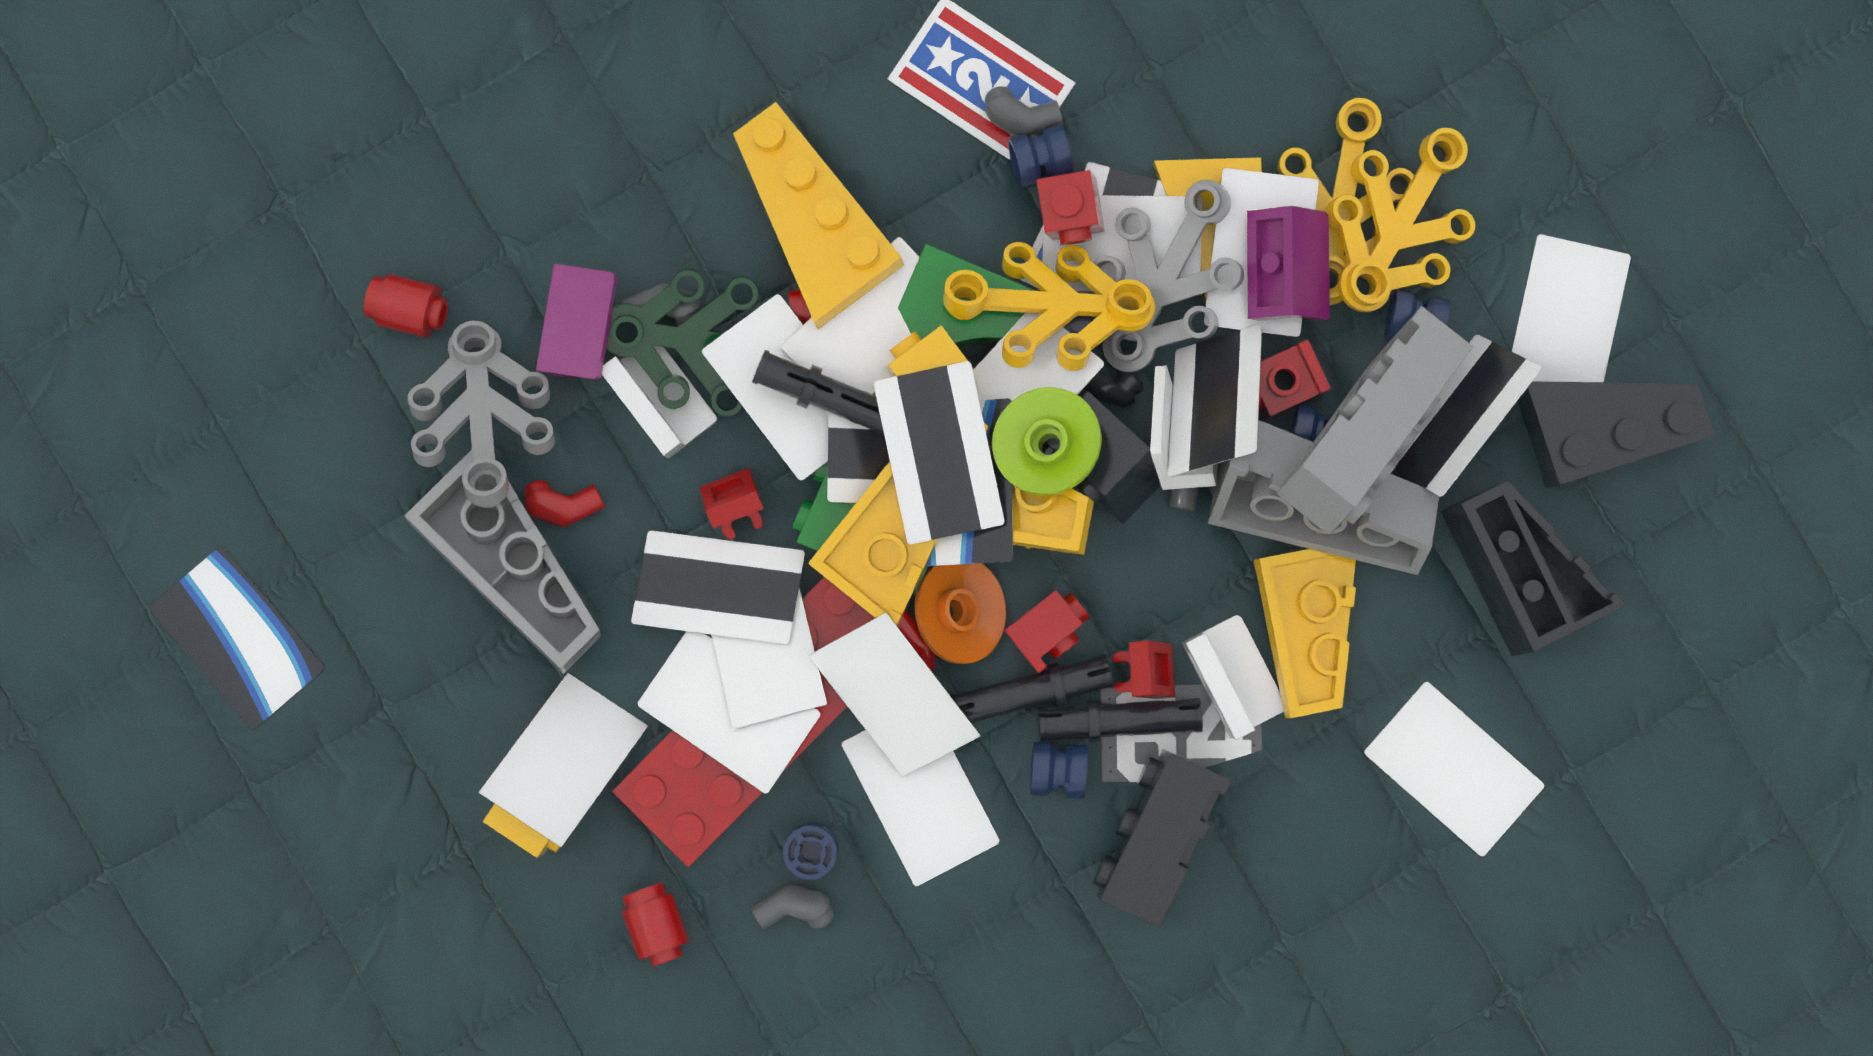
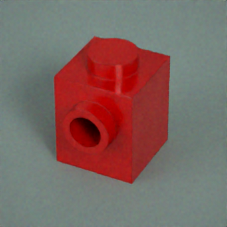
(1071, 207)

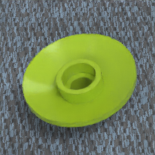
(1029, 424)

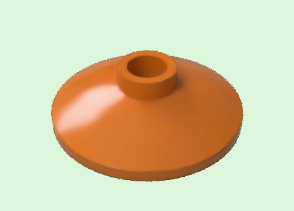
(976, 608)

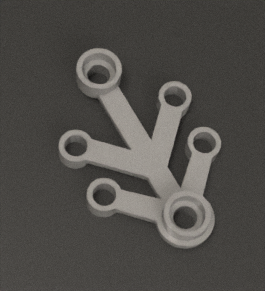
(1164, 280)
(479, 405)

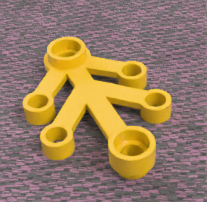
(1352, 147)
(1396, 226)
(1055, 302)

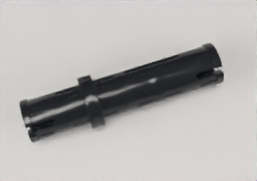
(818, 390)
(1035, 689)
(1123, 719)

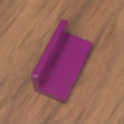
(1288, 263)
(577, 322)

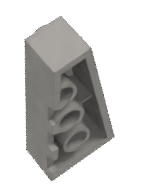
(1375, 423)
(1390, 533)
(507, 564)

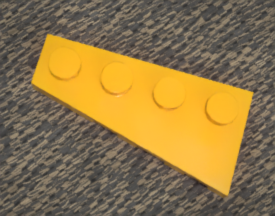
(821, 227)
(871, 553)

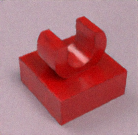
(732, 499)
(1149, 669)

